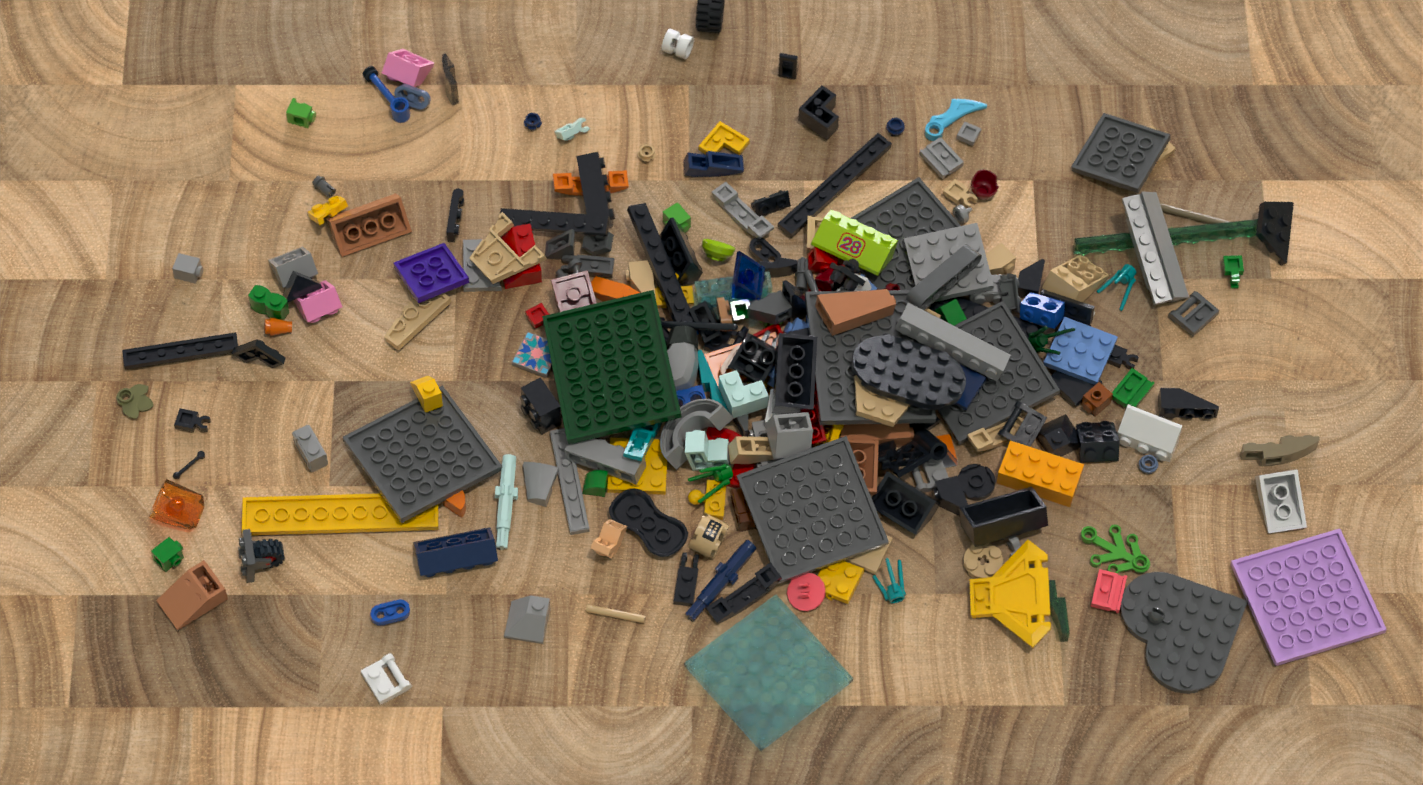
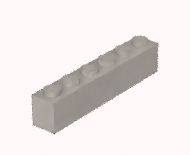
(957, 343)

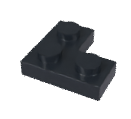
(258, 350)

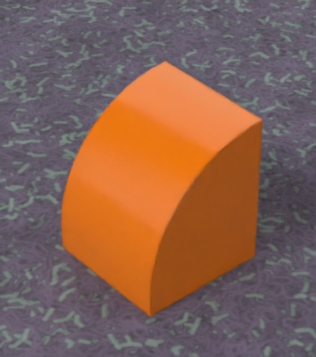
(456, 503)

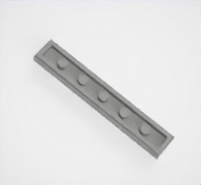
(569, 485)

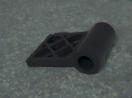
(924, 445)

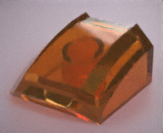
(177, 506)

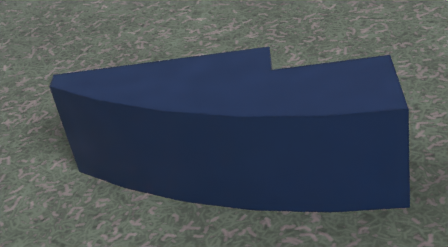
(712, 164)

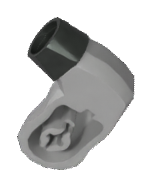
(683, 356)

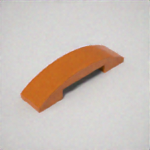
(570, 185)

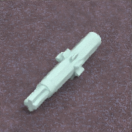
(506, 495)

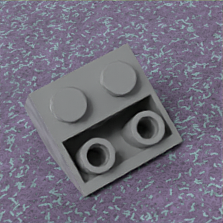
(789, 434)

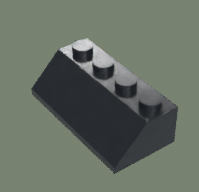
(794, 374)

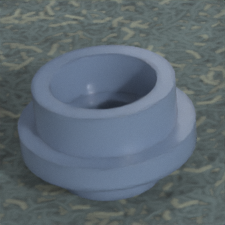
(1150, 459)

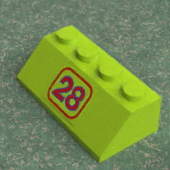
(853, 240)

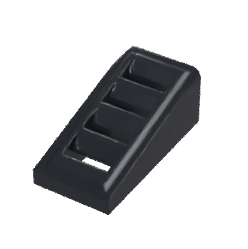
(788, 66)

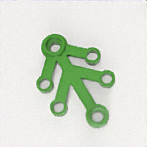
(1117, 552)

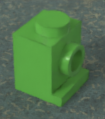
(300, 114)

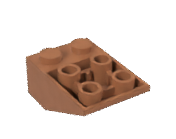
(192, 595)

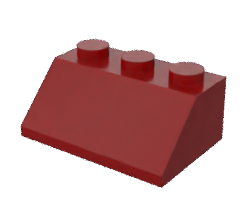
(520, 240)

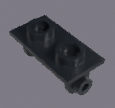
(771, 204)

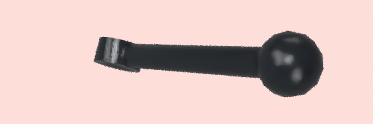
(200, 455)

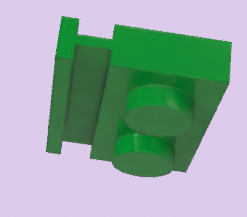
(1132, 389)

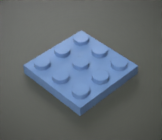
(1082, 351)

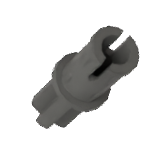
(801, 282)

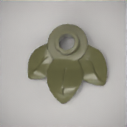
(137, 400)

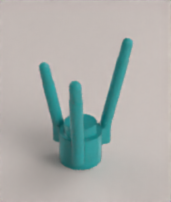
(1125, 275)
(895, 592)

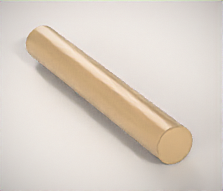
(615, 613)

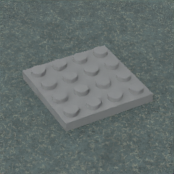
(933, 248)

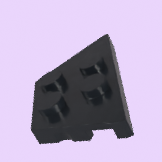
(1275, 227)

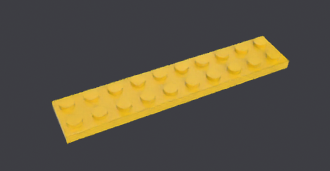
(329, 515)

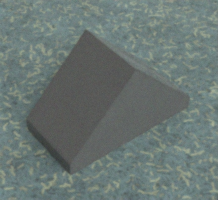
(561, 245)

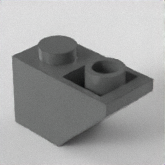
(771, 309)

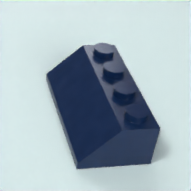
(455, 552)

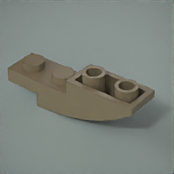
(1288, 450)

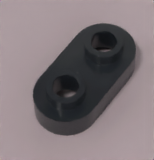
(767, 253)

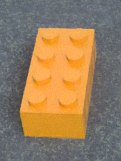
(1048, 474)

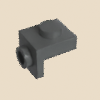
(598, 244)

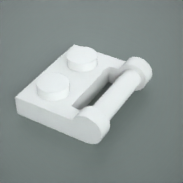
(379, 681)

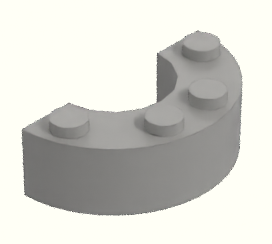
(695, 416)

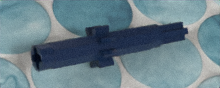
(725, 574)

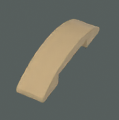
(989, 438)

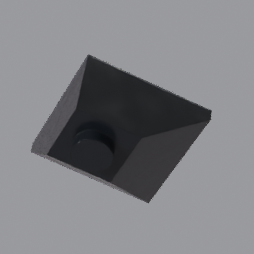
(1059, 436)

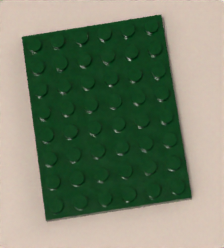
(611, 367)

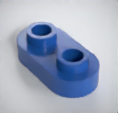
(390, 613)

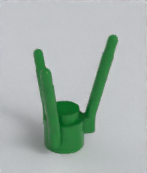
(721, 473)

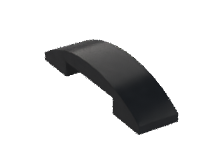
(745, 595)

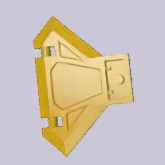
(1016, 594)

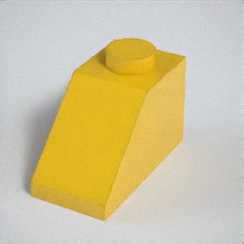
(427, 393)

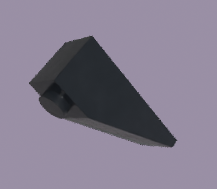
(796, 300)

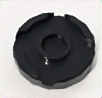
(977, 482)

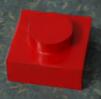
(535, 315)

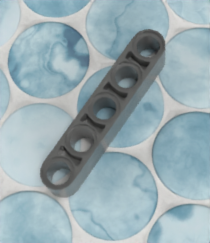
(944, 277)

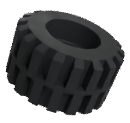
(709, 15)

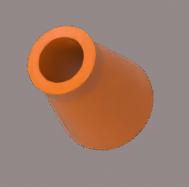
(276, 326)

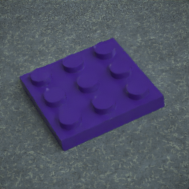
(431, 272)

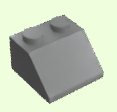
(298, 260)

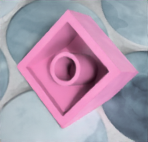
(406, 67)
(319, 303)

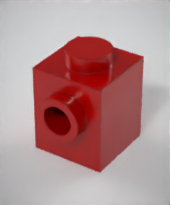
(820, 260)

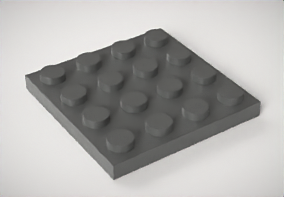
(1121, 152)

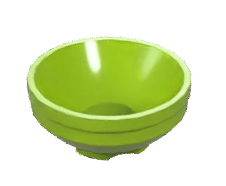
(717, 250)

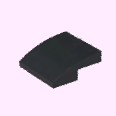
(1071, 387)

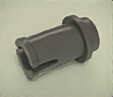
(320, 183)

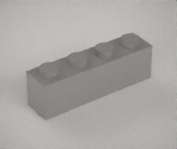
(604, 456)

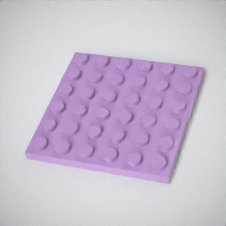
(1308, 597)

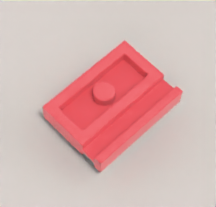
(1108, 591)

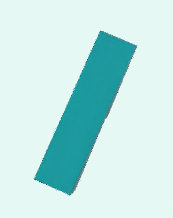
(708, 381)
(641, 441)

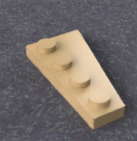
(414, 319)

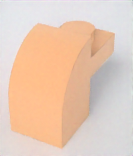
(609, 539)

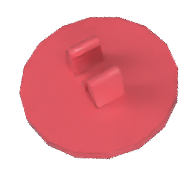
(806, 592)

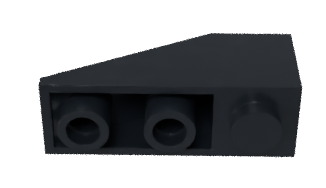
(1180, 403)

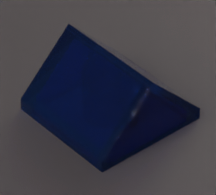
(747, 278)

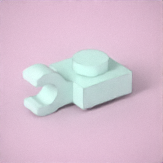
(567, 132)

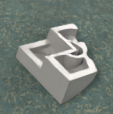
(539, 481)

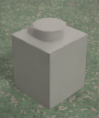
(187, 268)

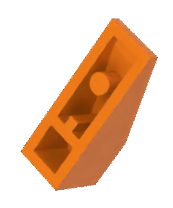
(609, 290)

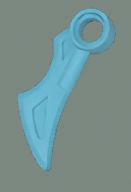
(958, 109)

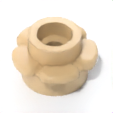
(646, 149)

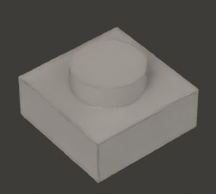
(968, 133)

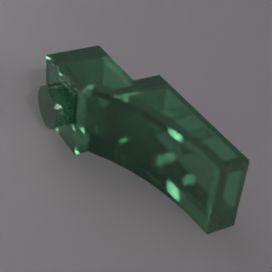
(1059, 612)

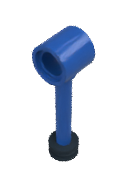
(399, 105)

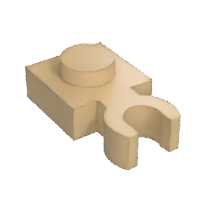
(959, 193)

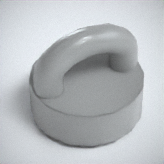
(961, 214)

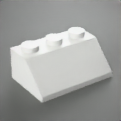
(1149, 433)

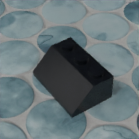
(680, 253)
(904, 503)

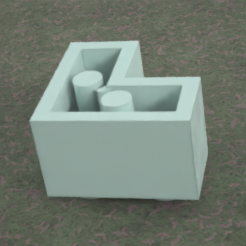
(740, 398)
(704, 452)

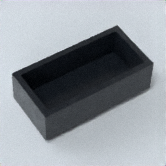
(1003, 516)

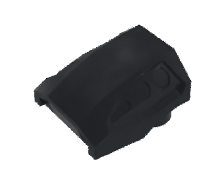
(754, 358)

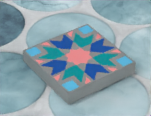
(533, 355)

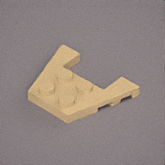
(497, 259)
(877, 407)

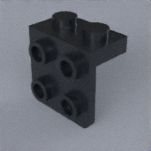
(1098, 442)

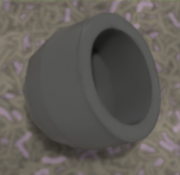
(1154, 617)

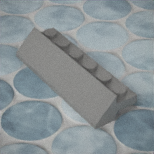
(1154, 248)

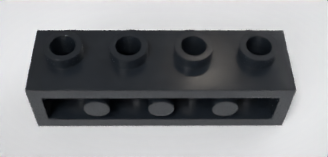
(594, 185)

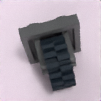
(258, 554)

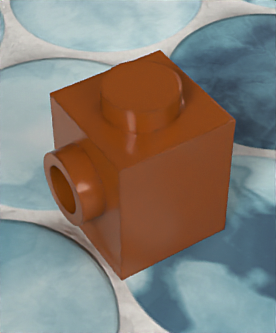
(1096, 399)

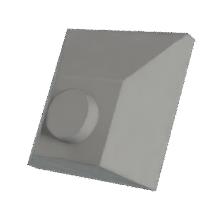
(528, 619)

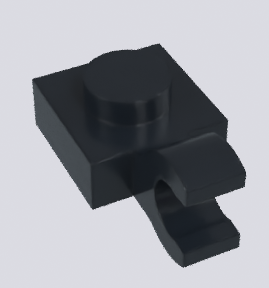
(885, 453)

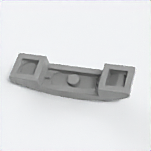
(740, 212)

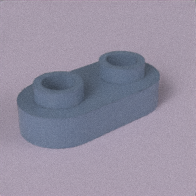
(413, 96)

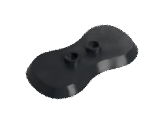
(658, 531)

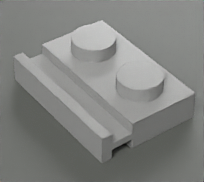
(941, 158)

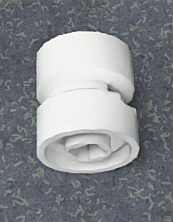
(683, 46)

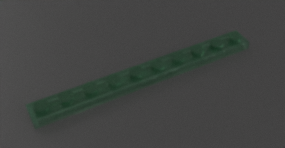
(1178, 235)

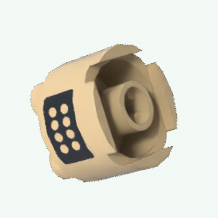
(708, 536)

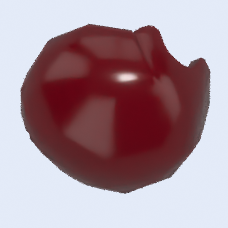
(984, 184)

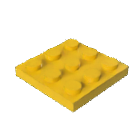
(653, 477)

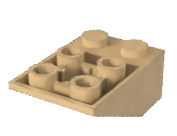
(1075, 278)

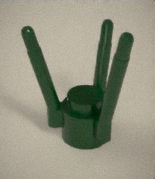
(1039, 340)

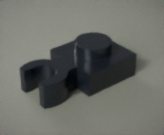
(1119, 357)
(189, 419)

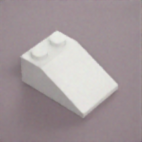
(1281, 501)

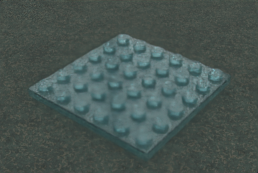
(768, 672)

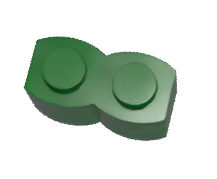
(268, 303)

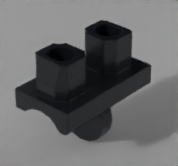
(848, 271)

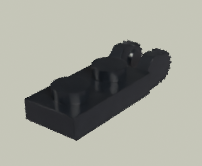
(686, 582)

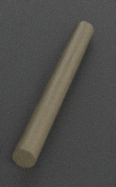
(1191, 215)

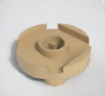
(990, 553)

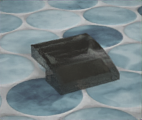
(450, 80)

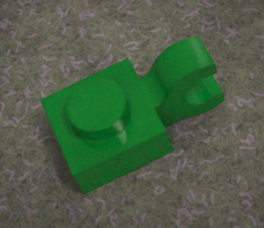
(1234, 267)

